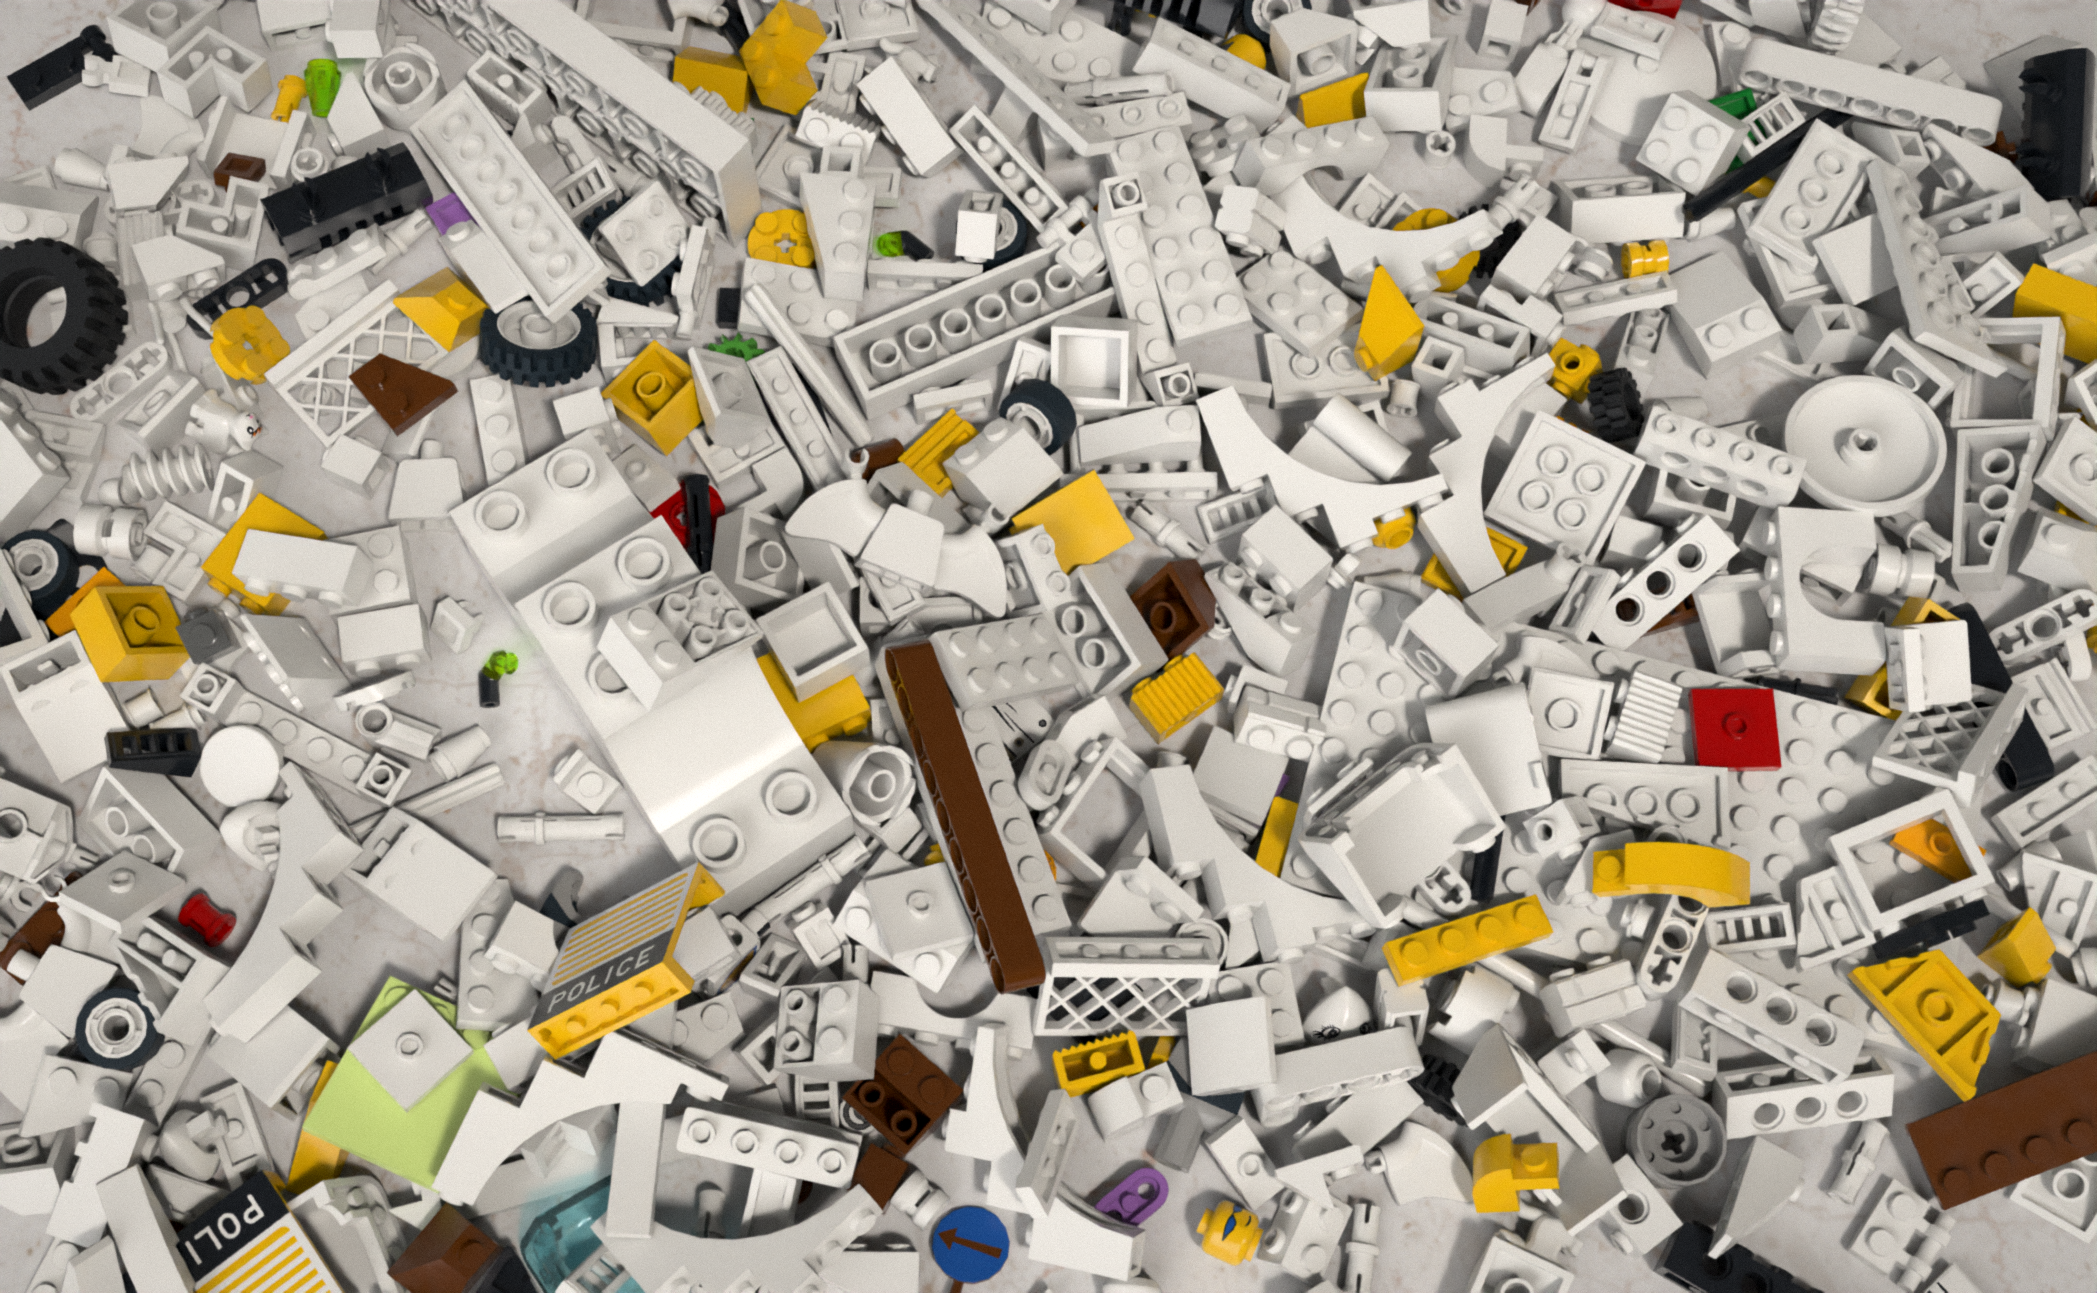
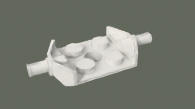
(43, 838)

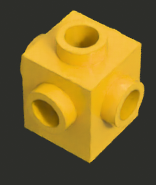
(1573, 369)

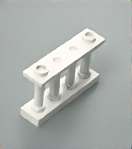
(1156, 483)

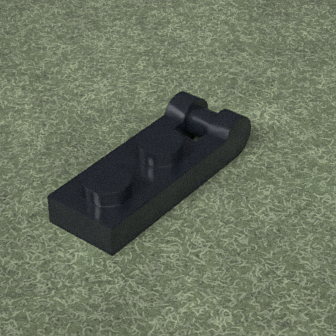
(60, 68)

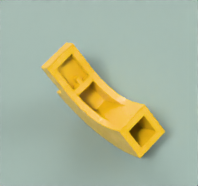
(1675, 869)

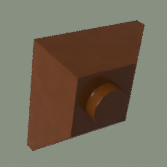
(1177, 606)
(446, 1255)

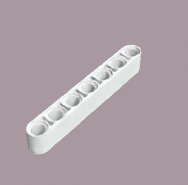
(1869, 91)

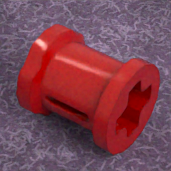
(207, 920)

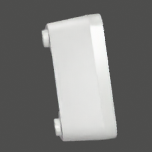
(1517, 1099)

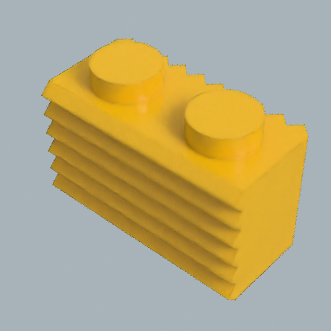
(1175, 696)
(1097, 1064)

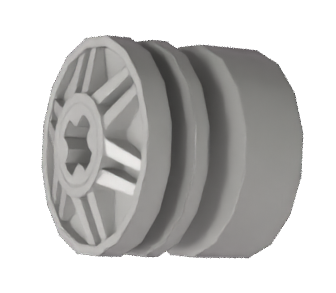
(1697, 1137)

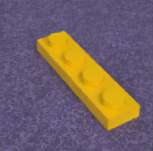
(1467, 940)

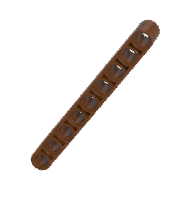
(964, 817)

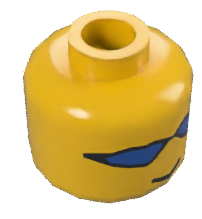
(1230, 1233)

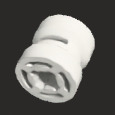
(913, 1193)

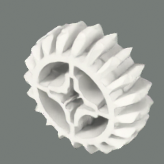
(1833, 25)

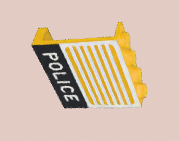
(620, 964)
(252, 1245)

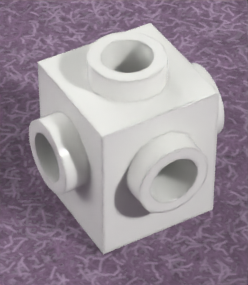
(1561, 828)

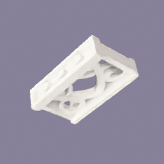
(770, 1142)

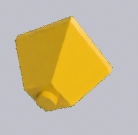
(444, 308)
(1387, 330)

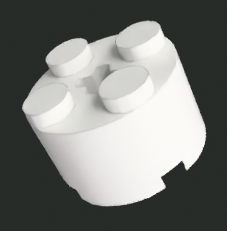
(403, 85)
(1470, 1006)

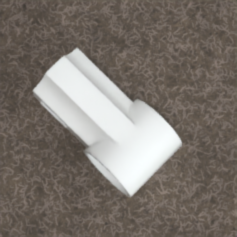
(400, 733)

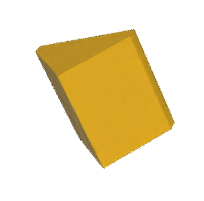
(716, 73)

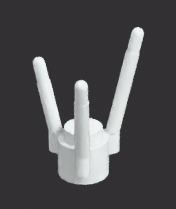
(172, 318)

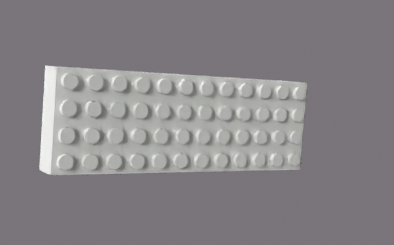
(616, 102)

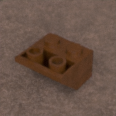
(905, 1096)

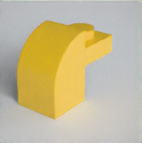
(1506, 1168)

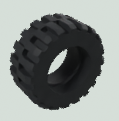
(89, 326)

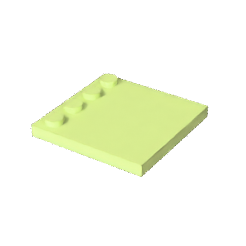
(369, 1123)

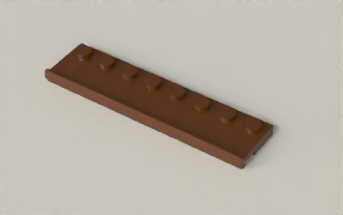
(2009, 1132)

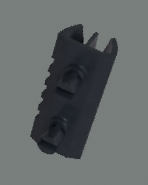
(1196, 16)
(2058, 124)
(345, 200)

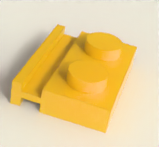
(937, 446)

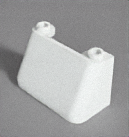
(1401, 829)
(353, 1232)

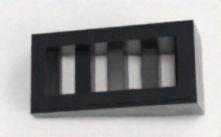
(168, 751)

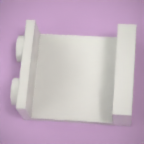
(256, 138)
(1736, 624)

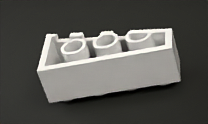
(1992, 500)

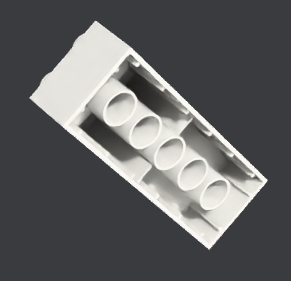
(707, 771)

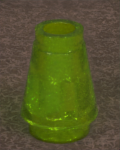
(322, 85)

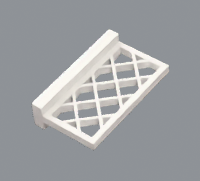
(329, 346)
(1982, 744)
(1128, 961)

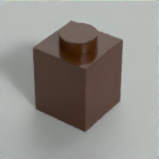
(881, 1173)

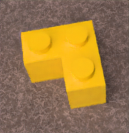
(779, 55)

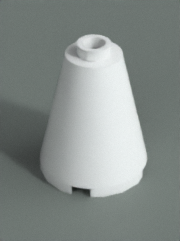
(868, 777)

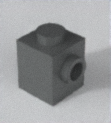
(207, 635)

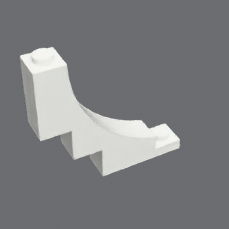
(276, 959)
(620, 1072)

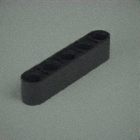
(2025, 757)

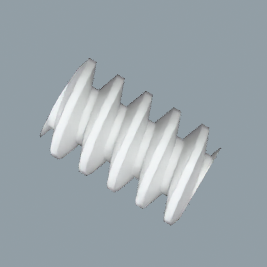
(167, 474)

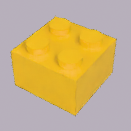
(656, 397)
(130, 633)

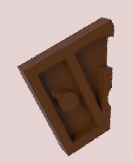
(401, 391)

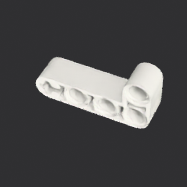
(1670, 919)
(1337, 1071)

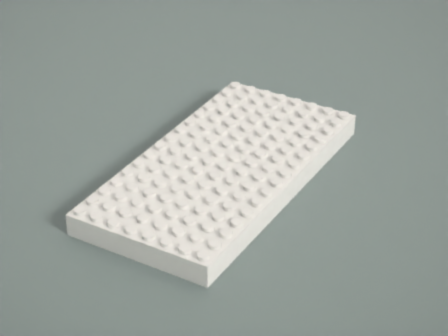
(1776, 817)

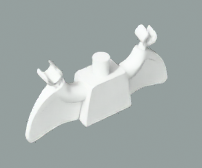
(905, 541)
(52, 997)

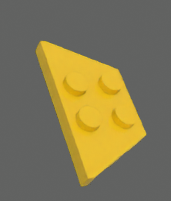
(1935, 1013)

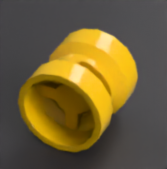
(1642, 259)

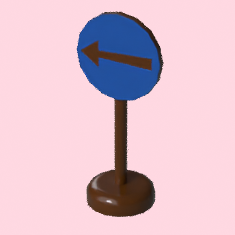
(970, 1246)

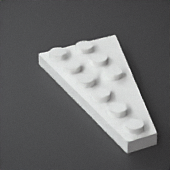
(1072, 53)
(1929, 285)

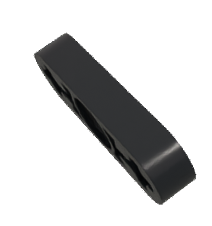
(256, 274)

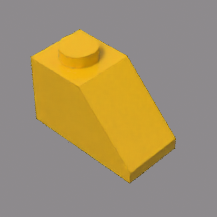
(2020, 949)

